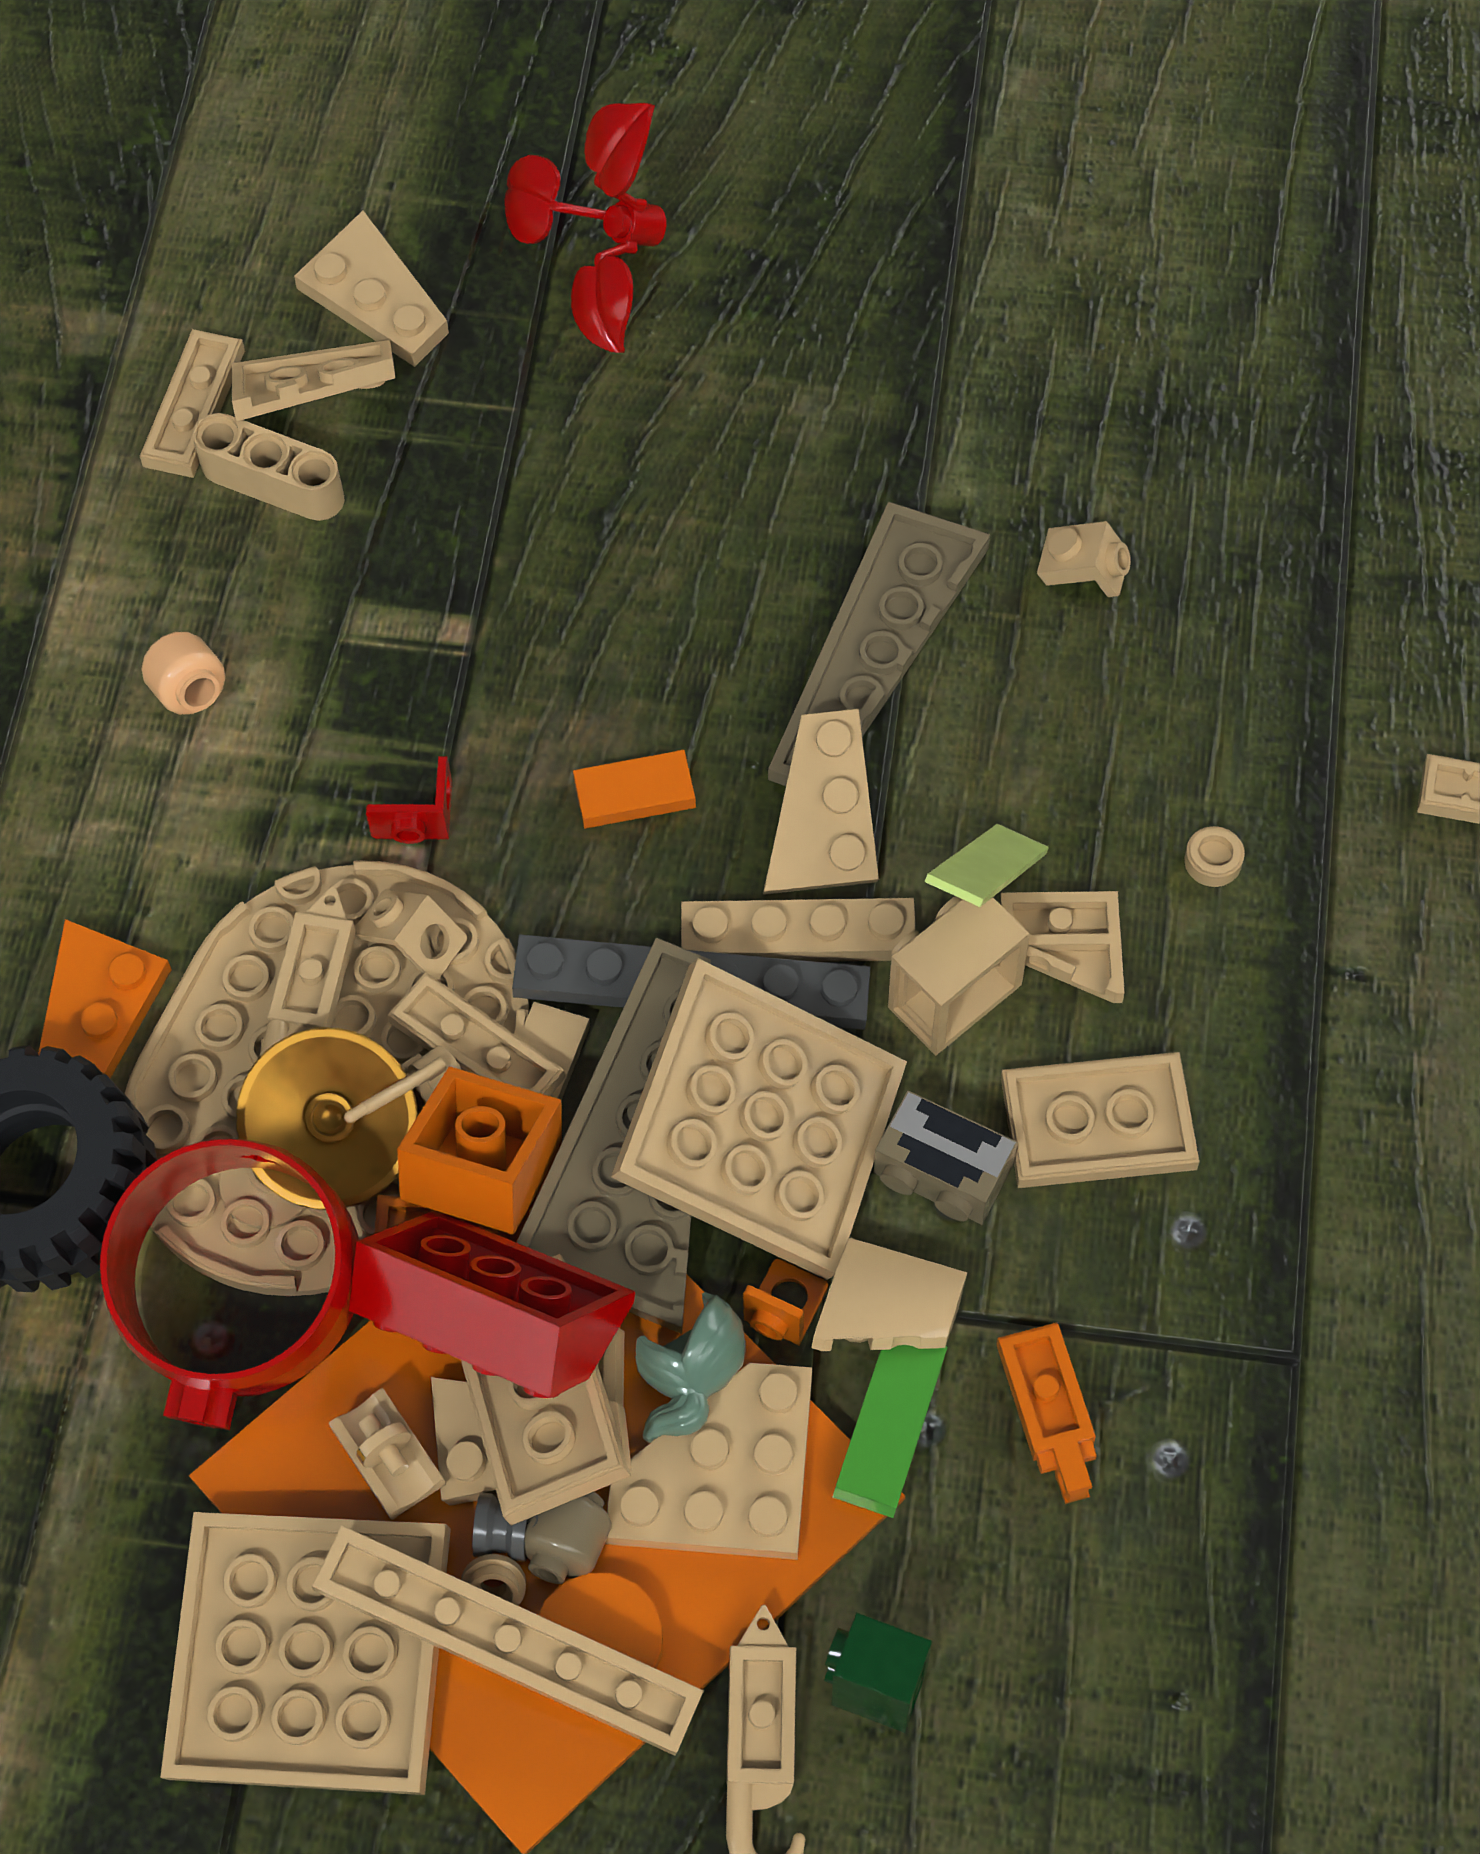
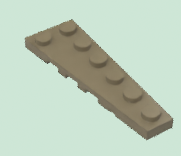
(888, 614)

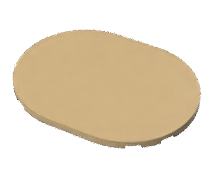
(216, 1030)

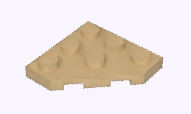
(731, 1481)

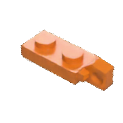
(1050, 1406)

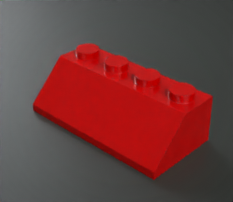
(488, 1301)

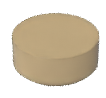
(1214, 856)

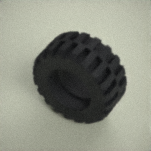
(111, 1153)

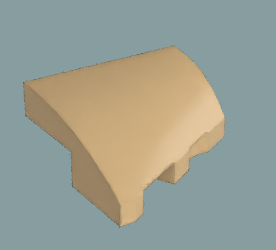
(889, 1300)

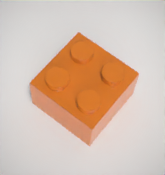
(480, 1150)

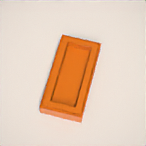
(634, 789)

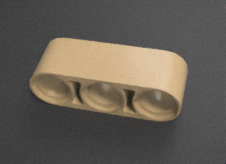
(240, 451)

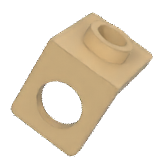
(401, 918)

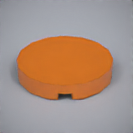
(610, 1613)

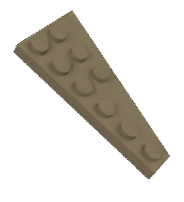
(580, 1207)

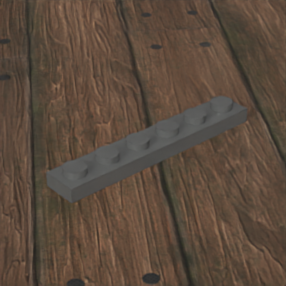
(607, 972)

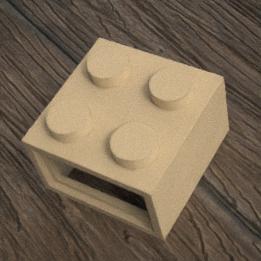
(956, 970)

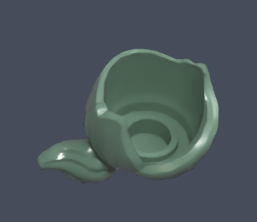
(691, 1368)

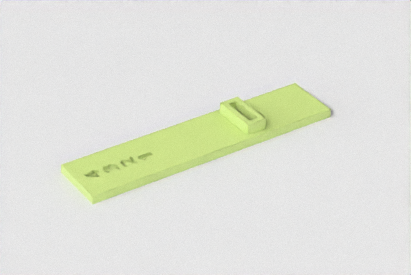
(987, 865)

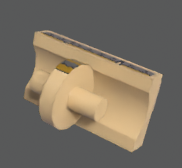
(387, 1454)

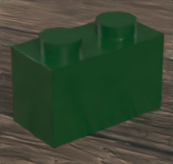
(877, 1671)

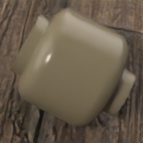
(567, 1539)

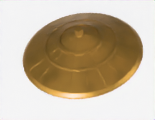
(299, 1102)

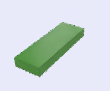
(889, 1428)

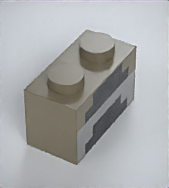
(944, 1158)

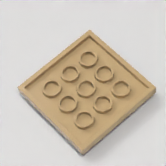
(760, 1119)
(291, 1681)

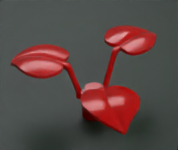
(614, 150)

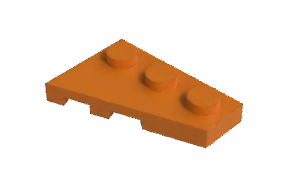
(99, 995)

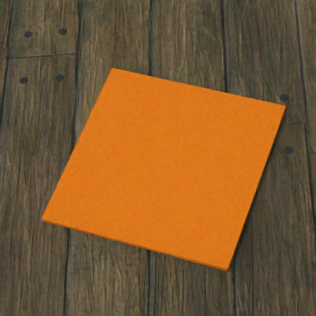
(502, 1742)

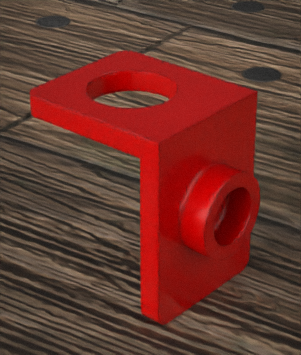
(415, 821)

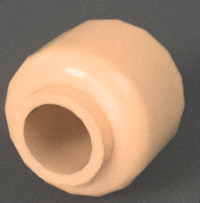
(183, 673)

